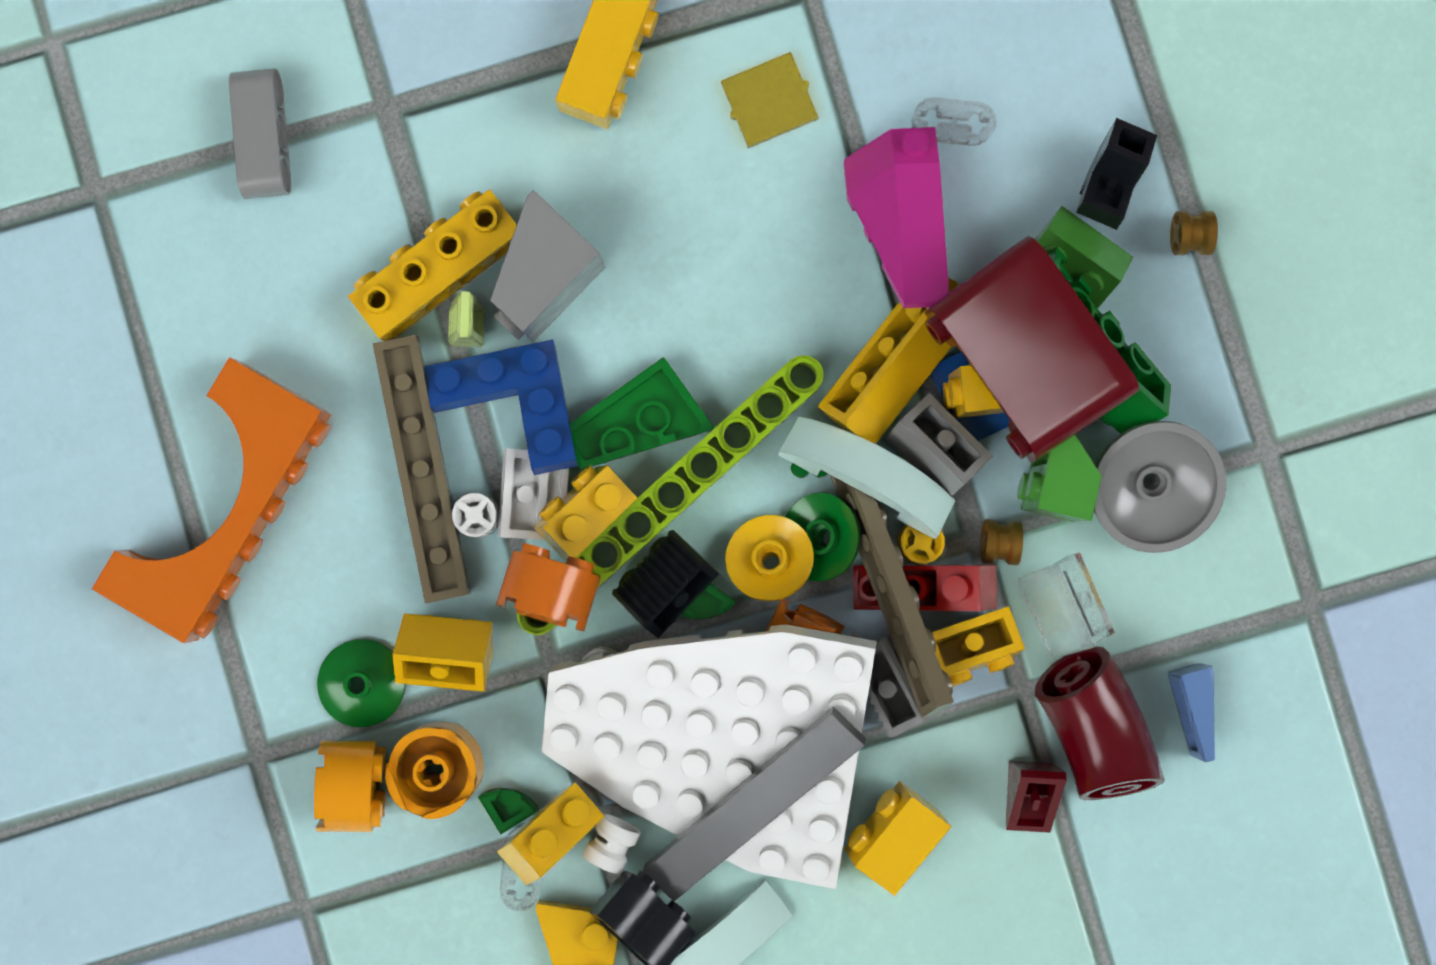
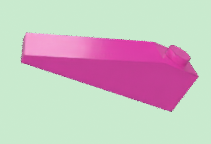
(900, 204)

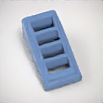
(1194, 700)

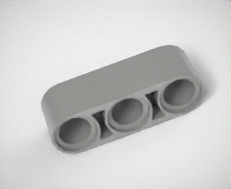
(260, 133)

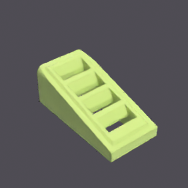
(466, 321)

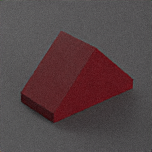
(1033, 795)

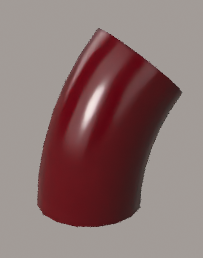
(1099, 726)

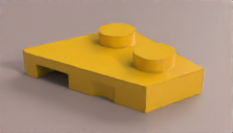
(575, 935)

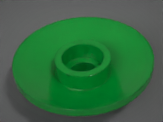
(817, 515)
(375, 666)

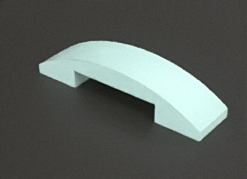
(871, 470)
(739, 931)

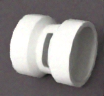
(611, 844)

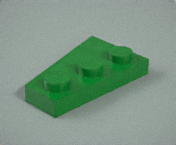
(638, 417)

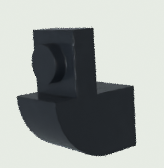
(1115, 173)

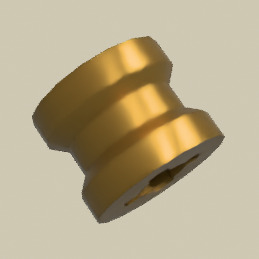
(1193, 233)
(1001, 542)

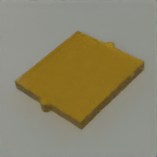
(769, 100)

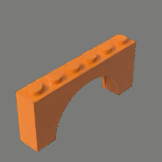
(275, 438)

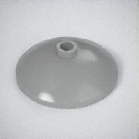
(1177, 504)

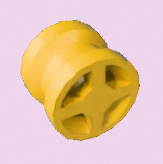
(922, 542)

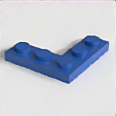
(523, 371)

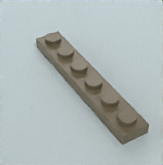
(421, 469)
(898, 603)

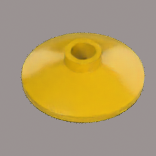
(764, 538)

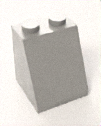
(542, 270)

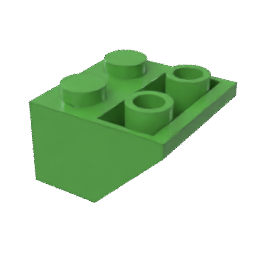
(1087, 253)
(1061, 483)

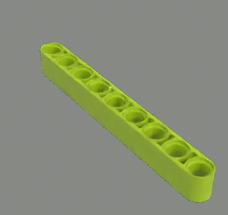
(693, 486)

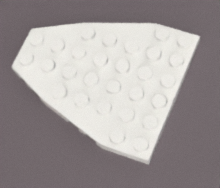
(695, 717)

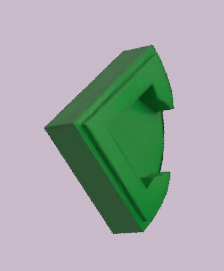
(709, 604)
(507, 807)

